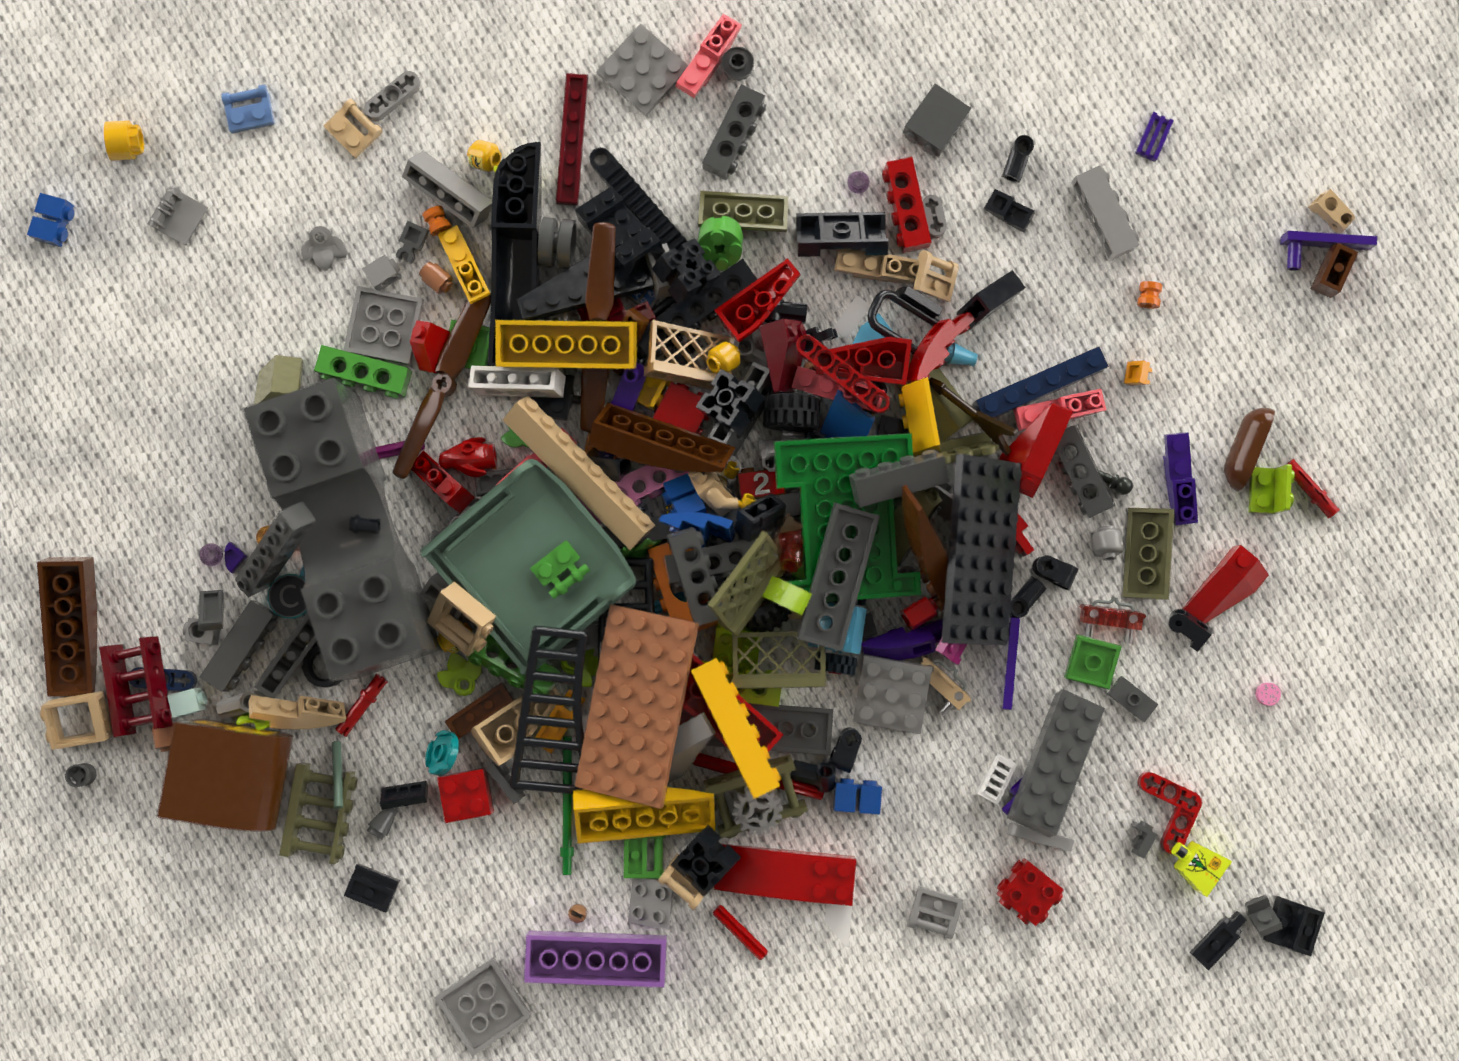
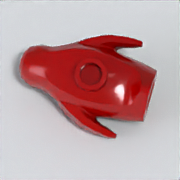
(470, 457)

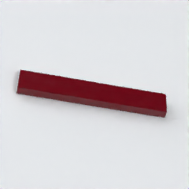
(572, 139)

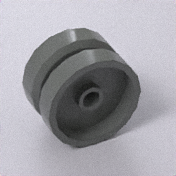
(555, 242)

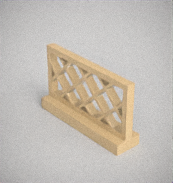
(673, 371)

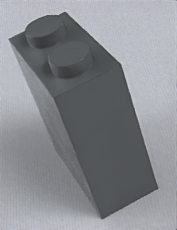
(936, 120)

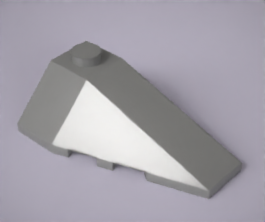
(690, 740)

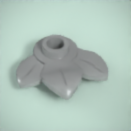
(324, 251)

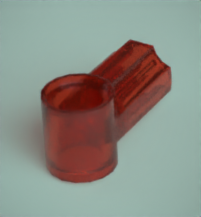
(791, 550)

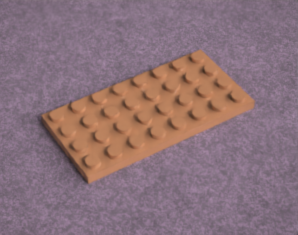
(636, 705)

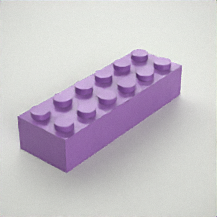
(595, 958)

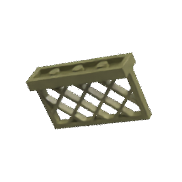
(747, 596)
(773, 680)

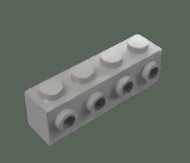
(447, 189)
(1105, 212)

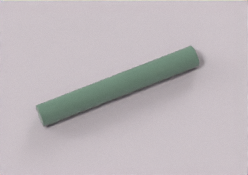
(337, 775)

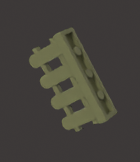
(974, 444)

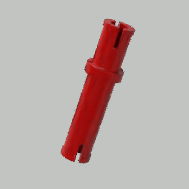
(1313, 490)
(367, 697)

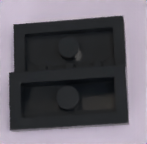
(1299, 926)

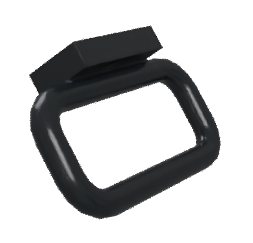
(910, 301)

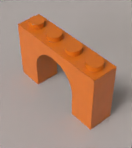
(674, 606)

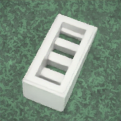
(1004, 782)

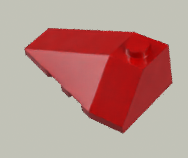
(753, 304)
(875, 359)
(1037, 446)
(1228, 584)

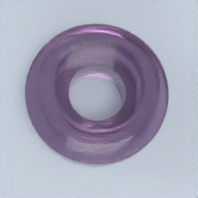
(860, 176)
(205, 551)

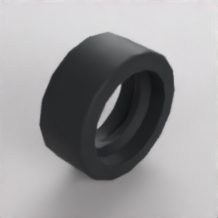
(309, 673)

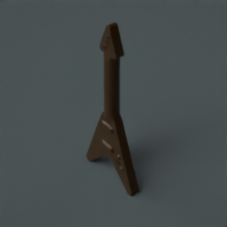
(992, 427)

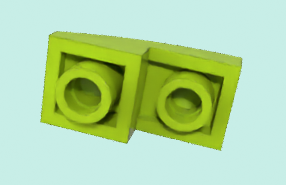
(787, 595)

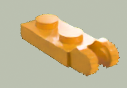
(557, 733)

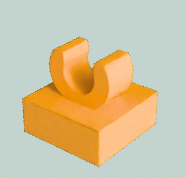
(1137, 373)

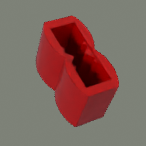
(919, 612)

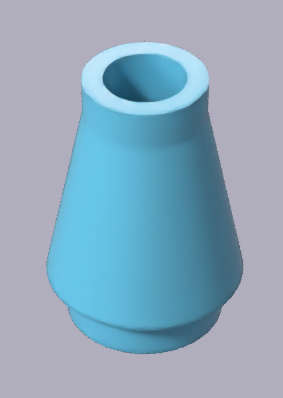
(960, 356)

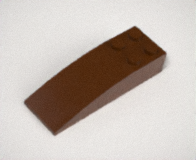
(656, 442)
(925, 547)
(68, 624)

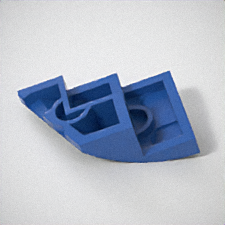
(846, 419)
(702, 522)

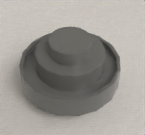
(737, 63)

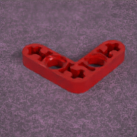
(1180, 810)

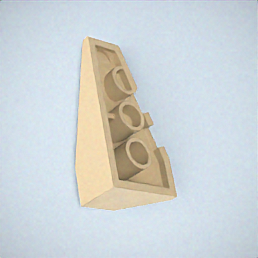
(499, 732)

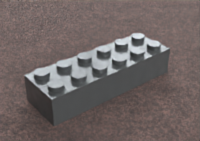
(1056, 763)

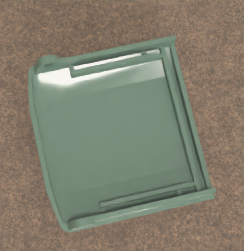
(511, 531)

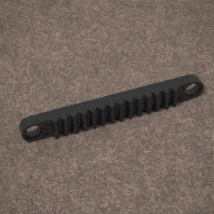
(636, 199)

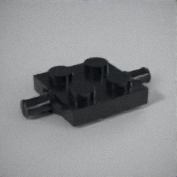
(559, 407)

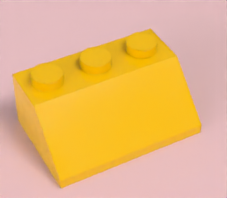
(920, 416)

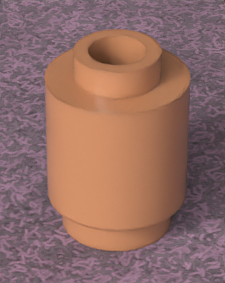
(436, 277)
(162, 738)

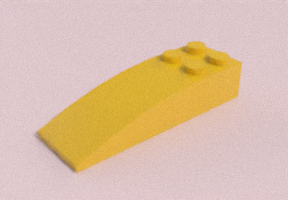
(612, 818)

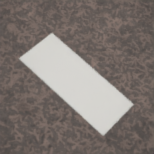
(851, 317)

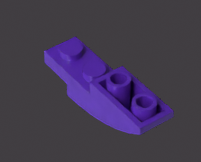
(1179, 478)
(901, 645)

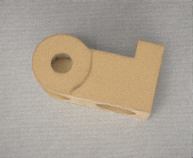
(1332, 211)

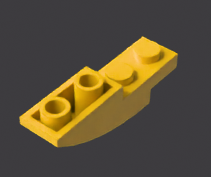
(464, 264)

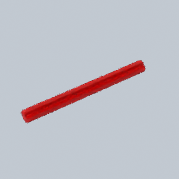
(724, 766)

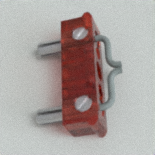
(1111, 617)

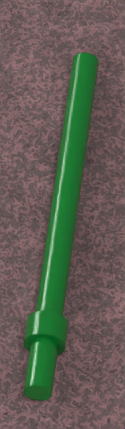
(567, 849)

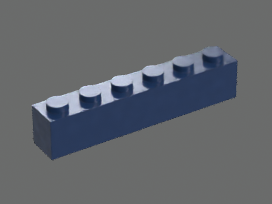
(1042, 383)

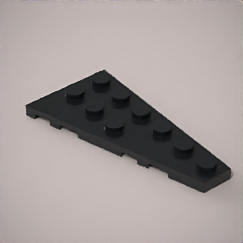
(568, 289)

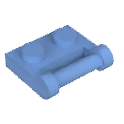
(248, 116)

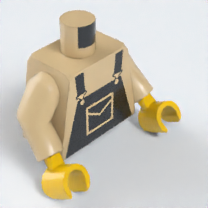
(716, 490)

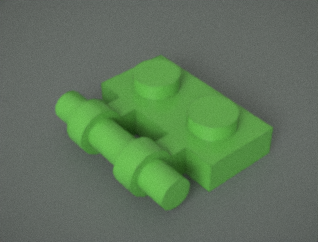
(556, 563)

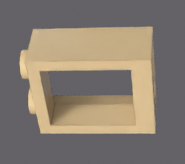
(455, 631)
(99, 716)

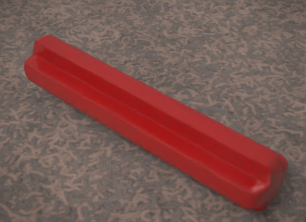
(740, 932)

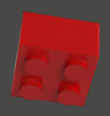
(465, 795)

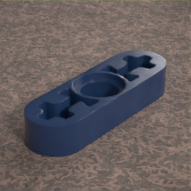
(179, 686)

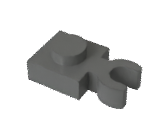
(413, 238)

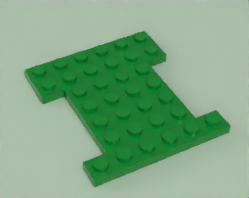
(822, 474)

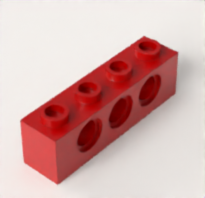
(905, 171)

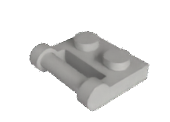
(938, 905)

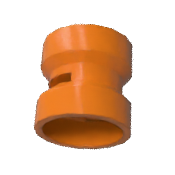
(437, 222)
(1149, 294)

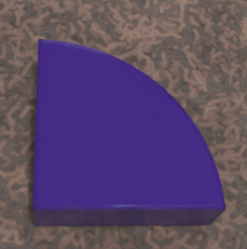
(233, 557)

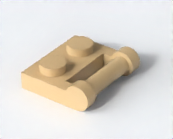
(347, 133)
(933, 283)
(686, 881)

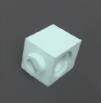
(187, 702)

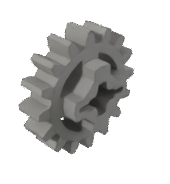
(750, 815)

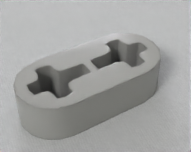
(938, 215)

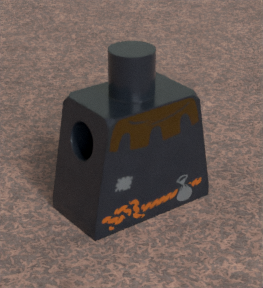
(610, 464)

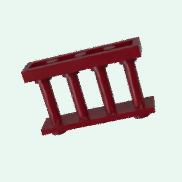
(118, 689)

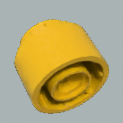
(123, 140)

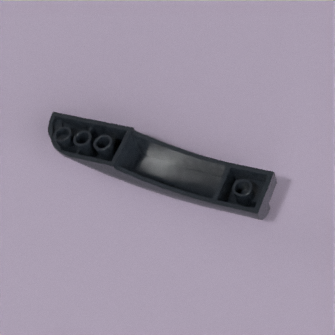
(514, 234)

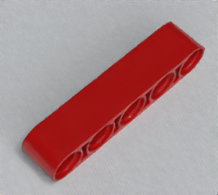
(837, 364)

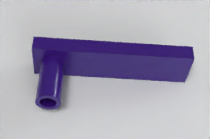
(1297, 239)
(630, 387)
(1011, 663)

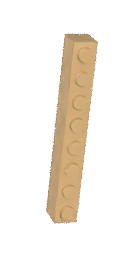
(578, 472)

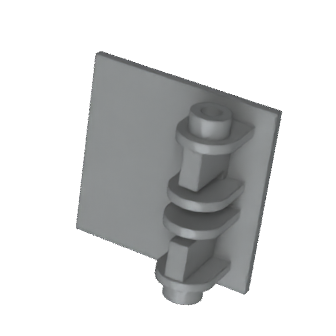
(177, 215)
(650, 903)

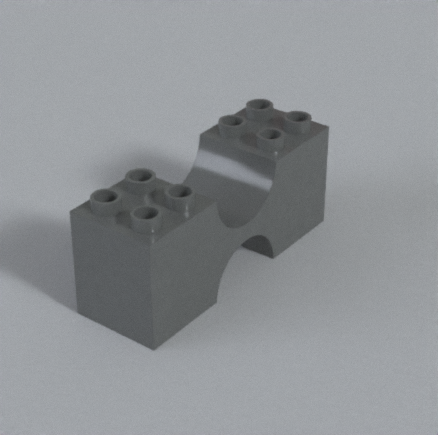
(356, 585)

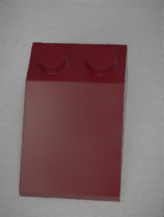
(781, 352)

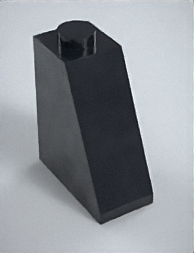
(993, 297)

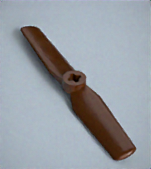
(599, 303)
(450, 364)

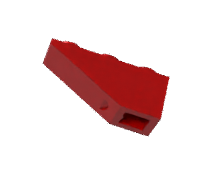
(442, 482)

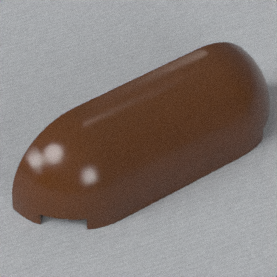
(1247, 447)

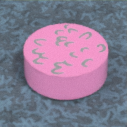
(1268, 694)

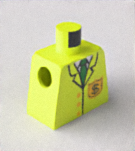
(1199, 866)

